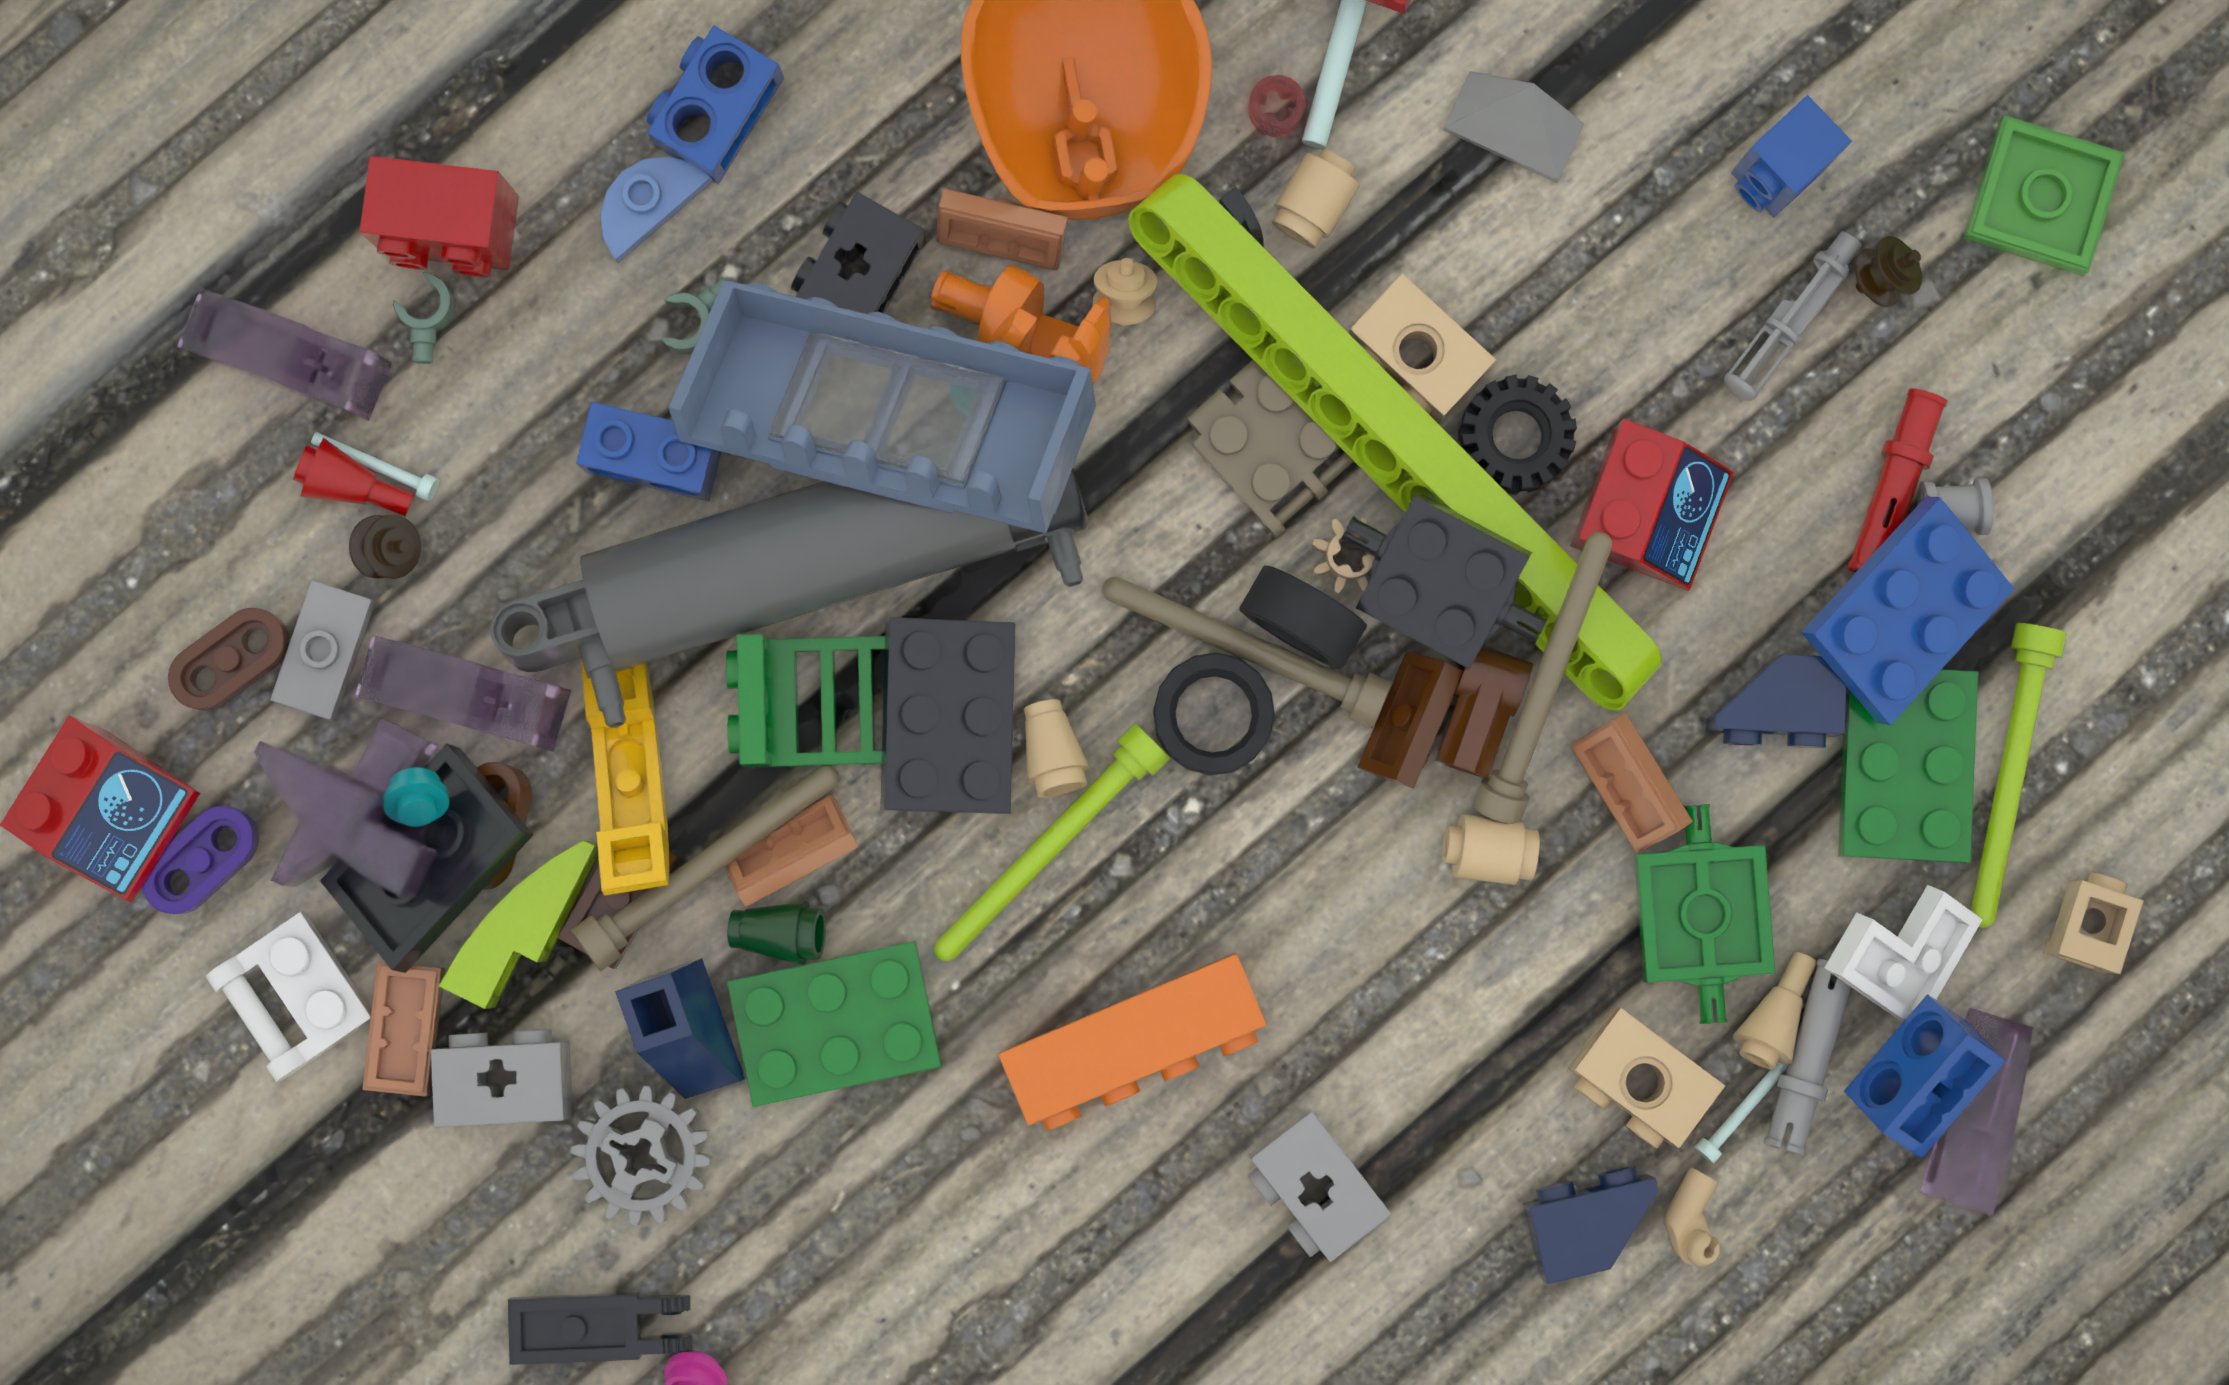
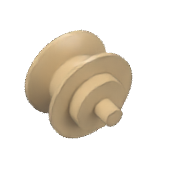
(1129, 290)

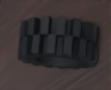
(1540, 403)

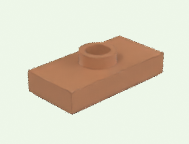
(1001, 229)
(1631, 783)
(792, 851)
(403, 1030)

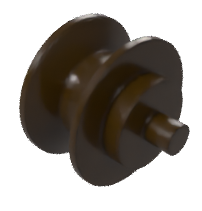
(1888, 271)
(385, 546)

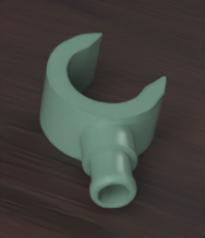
(702, 304)
(424, 330)

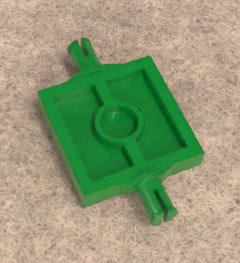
(1704, 914)

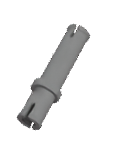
(1804, 1078)

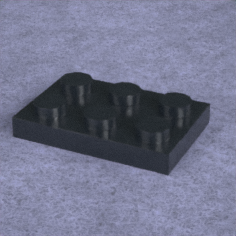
(947, 716)
(472, 847)

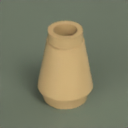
(1052, 750)

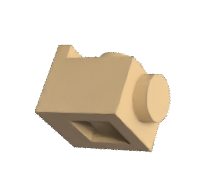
(2118, 916)

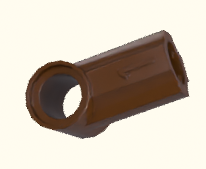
(1484, 703)

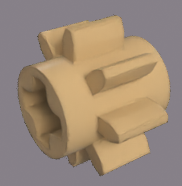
(1343, 573)

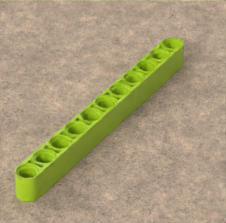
(1375, 417)

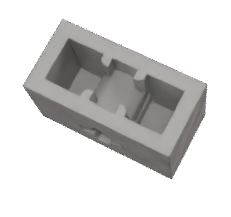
(467, 1098)
(1352, 1203)

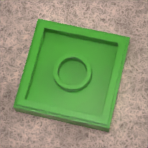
(2044, 195)

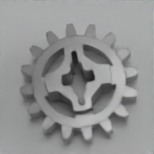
(628, 1180)

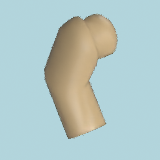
(1687, 1223)

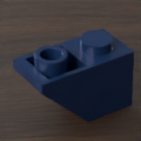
(1785, 697)
(681, 1029)
(1586, 1227)

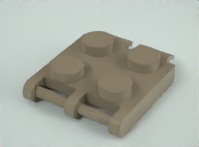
(1265, 446)

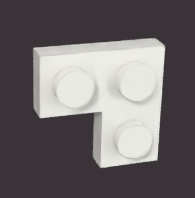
(1905, 968)

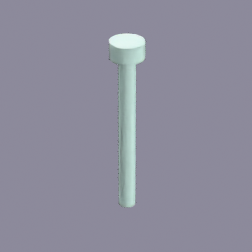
(425, 486)
(1710, 1147)

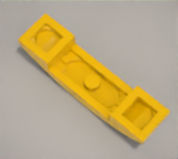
(629, 788)

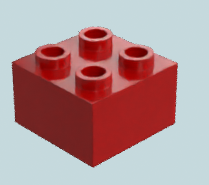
(439, 215)

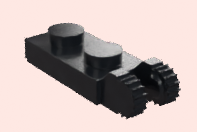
(590, 1327)

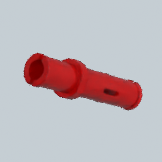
(1905, 459)

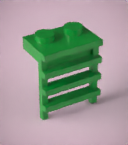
(768, 701)

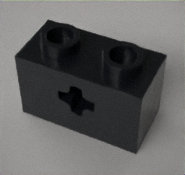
(888, 251)

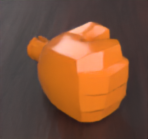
(1014, 315)

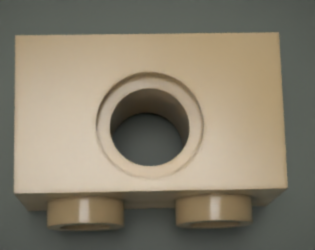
(1408, 314)
(1682, 1087)

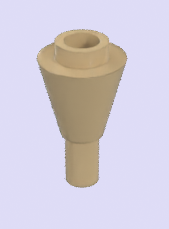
(1772, 1027)

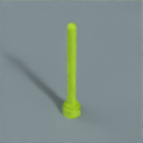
(2036, 652)
(1134, 759)

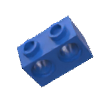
(730, 110)
(1789, 158)
(645, 453)
(1924, 1076)

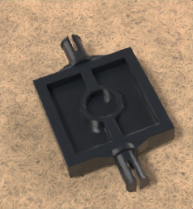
(1443, 580)

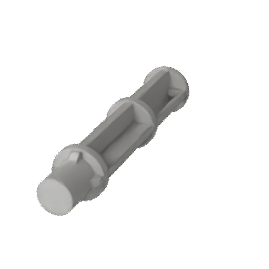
(1794, 317)

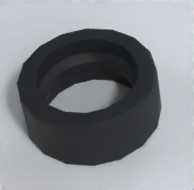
(1303, 616)
(1210, 666)

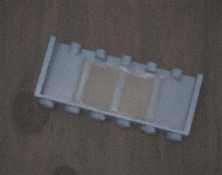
(885, 405)

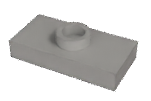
(323, 650)

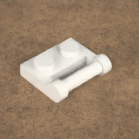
(309, 985)

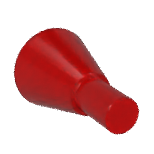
(338, 477)

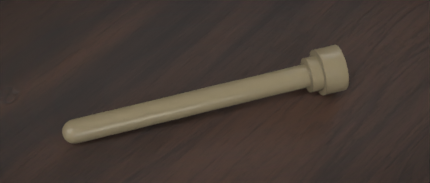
(1358, 694)
(1504, 793)
(606, 935)

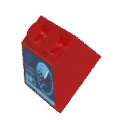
(1654, 503)
(100, 808)

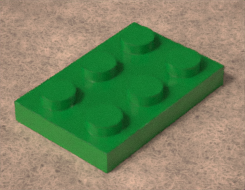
(1912, 780)
(834, 1024)

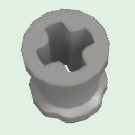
(1969, 503)

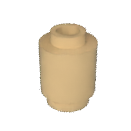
(1315, 197)
(1491, 850)

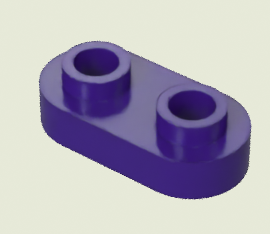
(202, 859)

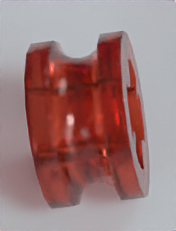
(1267, 122)

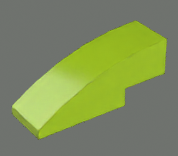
(519, 925)

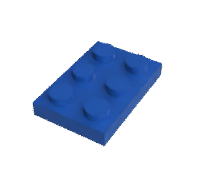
(1908, 610)

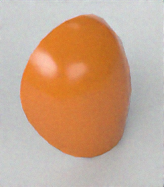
(1086, 97)

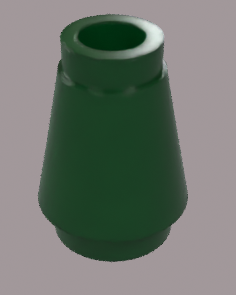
(779, 931)

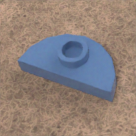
(646, 199)

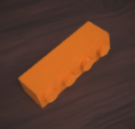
(1133, 1040)

